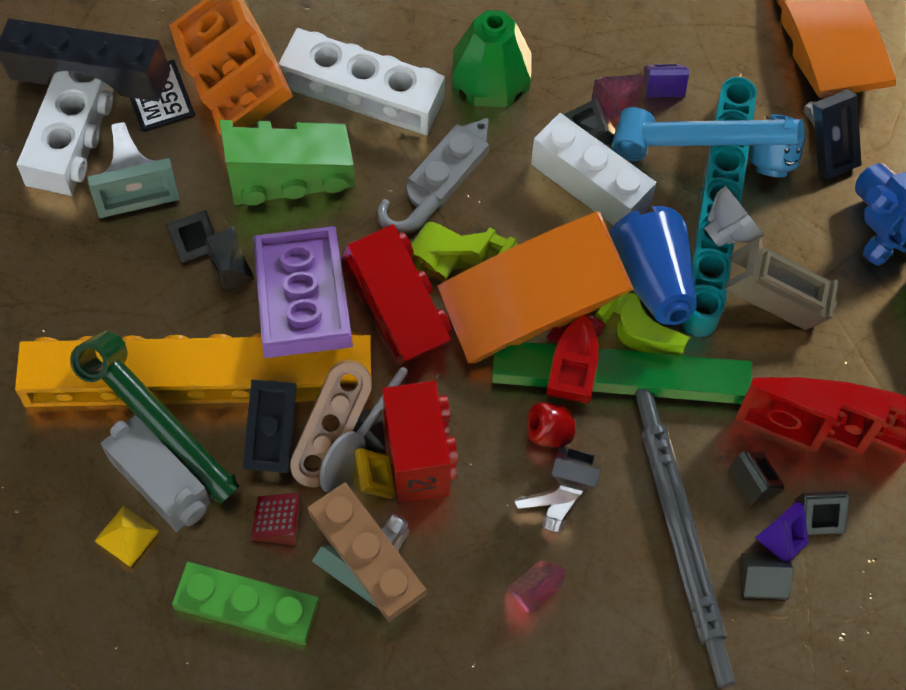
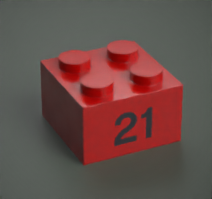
(419, 441)

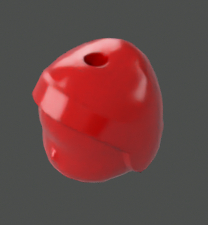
(551, 425)

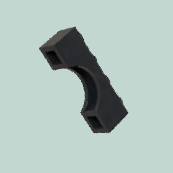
(126, 63)

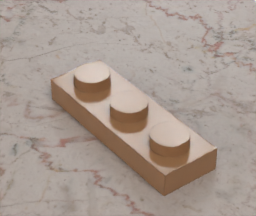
(367, 551)

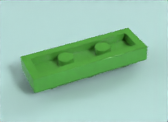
(246, 603)

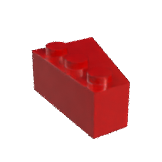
(397, 294)

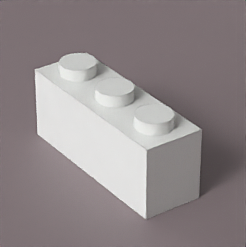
(591, 170)

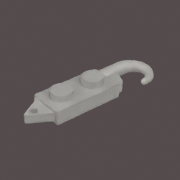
(440, 174)

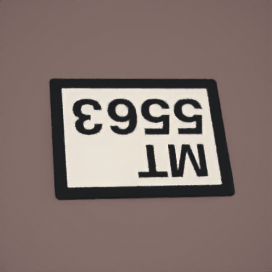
(172, 106)

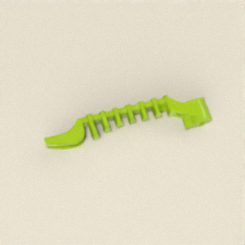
(442, 250)

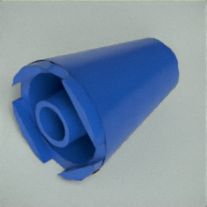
(658, 262)

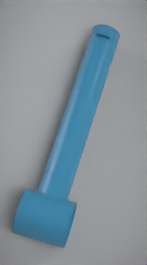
(638, 131)

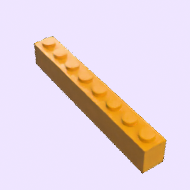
(180, 370)

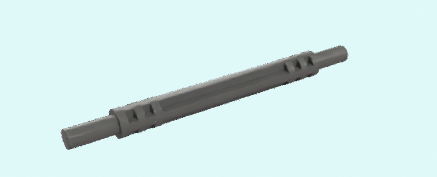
(685, 539)

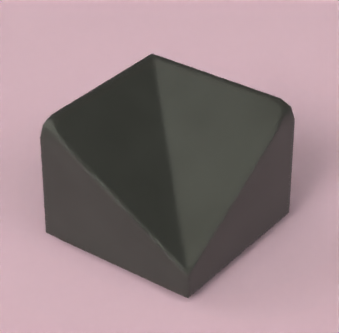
(228, 259)

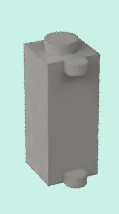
(156, 473)

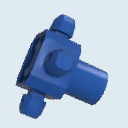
(885, 212)

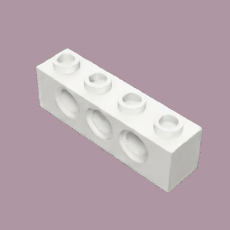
(374, 97)
(55, 126)

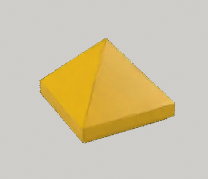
(373, 473)
(126, 536)

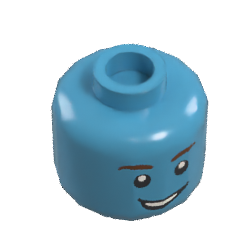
(776, 159)

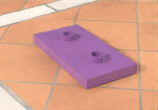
(301, 292)

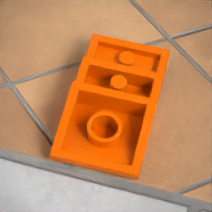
(837, 45)
(230, 62)
(535, 287)

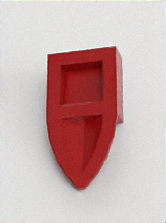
(575, 363)

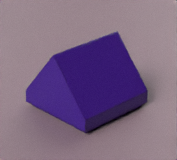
(666, 80)
(786, 533)

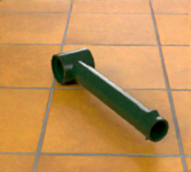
(149, 409)

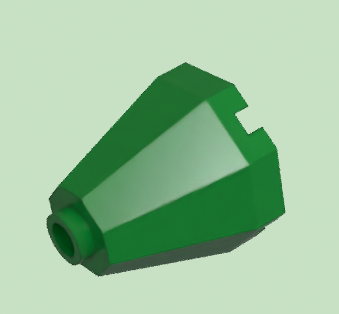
(492, 61)

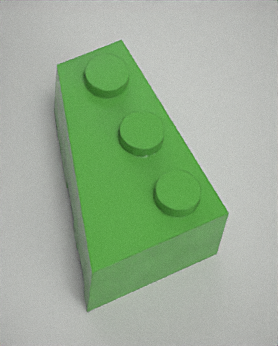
(286, 162)

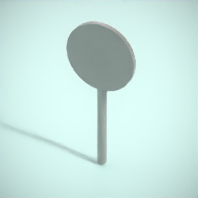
(339, 460)

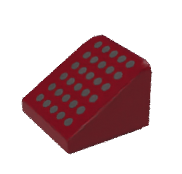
(277, 518)

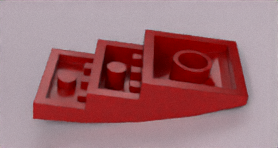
(820, 410)

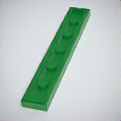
(632, 370)

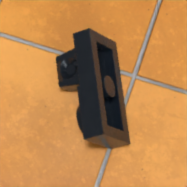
(270, 426)

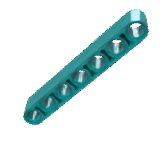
(705, 253)

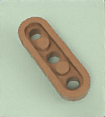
(334, 400)

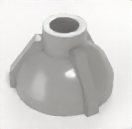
(730, 221)

